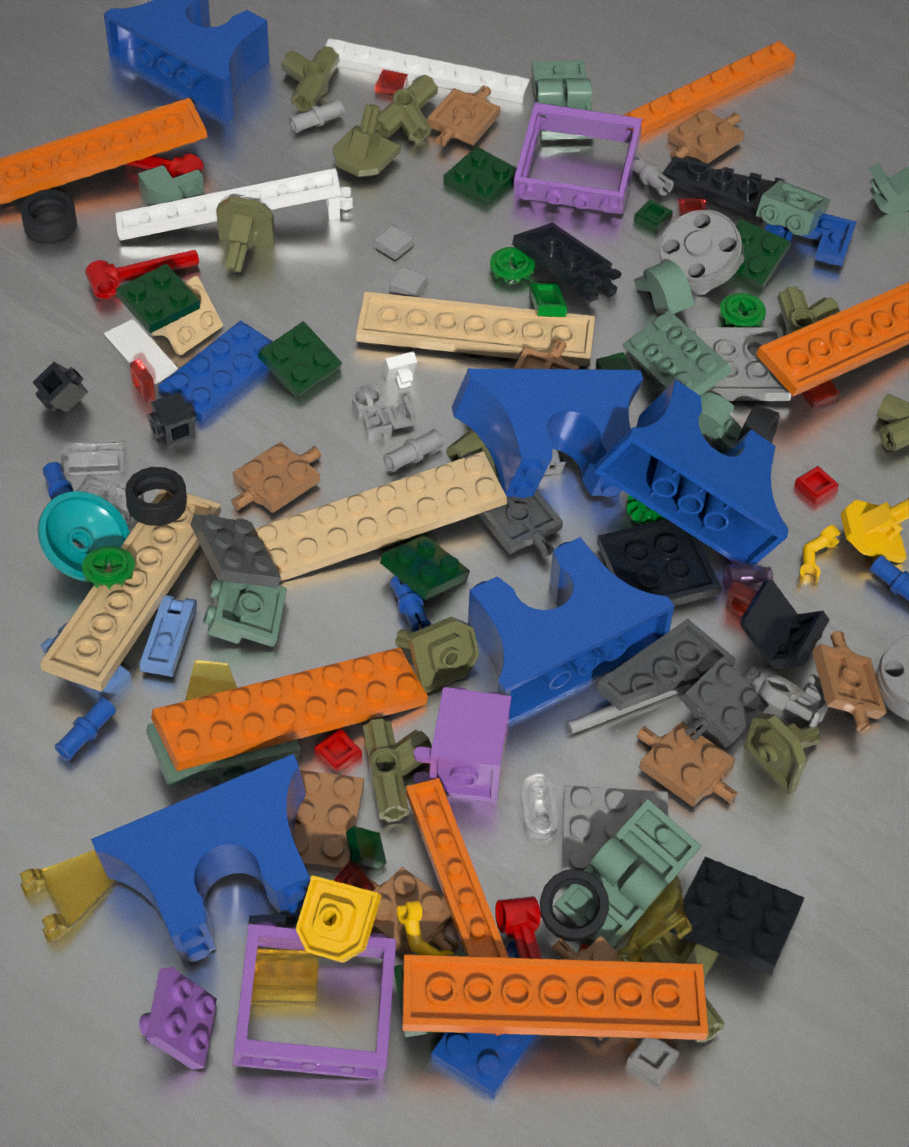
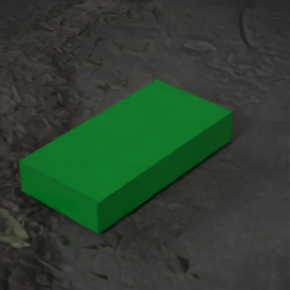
(547, 300)

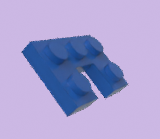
(831, 231)

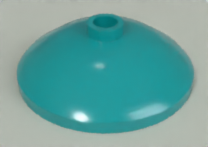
(82, 520)

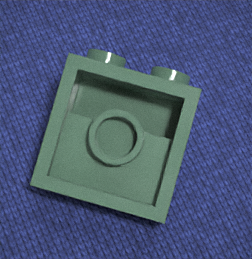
(792, 208)
(245, 612)

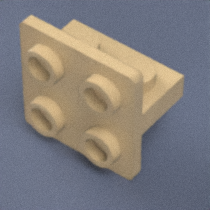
(195, 326)

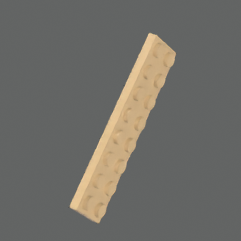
(471, 327)
(382, 516)
(113, 619)

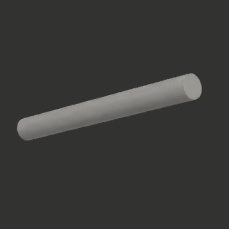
(610, 712)

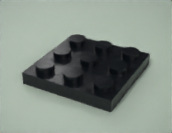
(660, 561)
(739, 915)

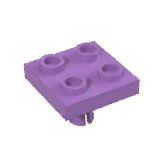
(180, 1018)

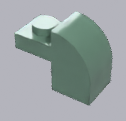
(159, 187)
(890, 192)
(667, 286)
(718, 422)

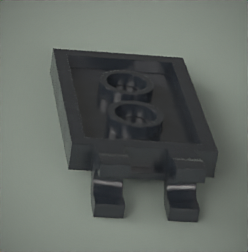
(568, 259)

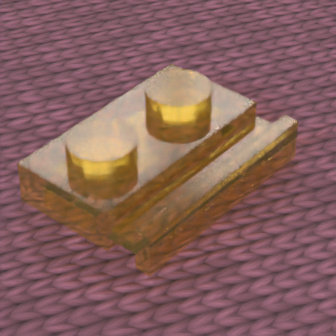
(285, 978)

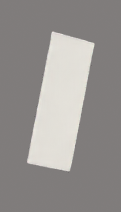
(137, 344)

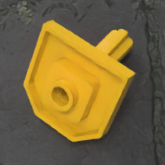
(876, 528)
(336, 919)

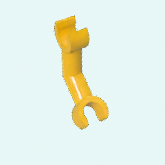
(826, 538)
(410, 916)

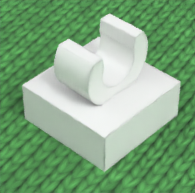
(340, 202)
(400, 368)

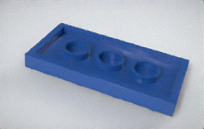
(219, 371)
(483, 1057)

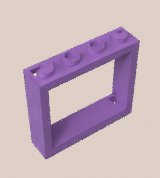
(579, 123)
(307, 1057)

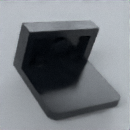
(779, 630)

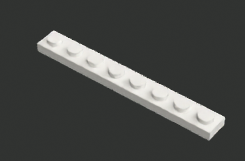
(444, 74)
(203, 208)

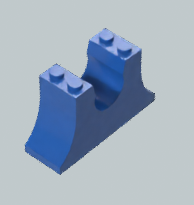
(185, 54)
(539, 410)
(691, 484)
(561, 649)
(216, 833)

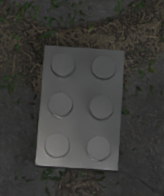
(235, 550)

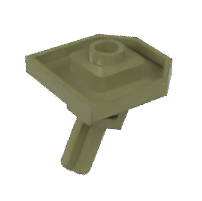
(363, 149)
(244, 225)
(441, 652)
(780, 748)

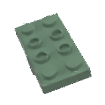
(561, 85)
(673, 352)
(223, 769)
(634, 871)

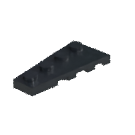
(719, 185)

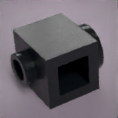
(59, 387)
(172, 419)

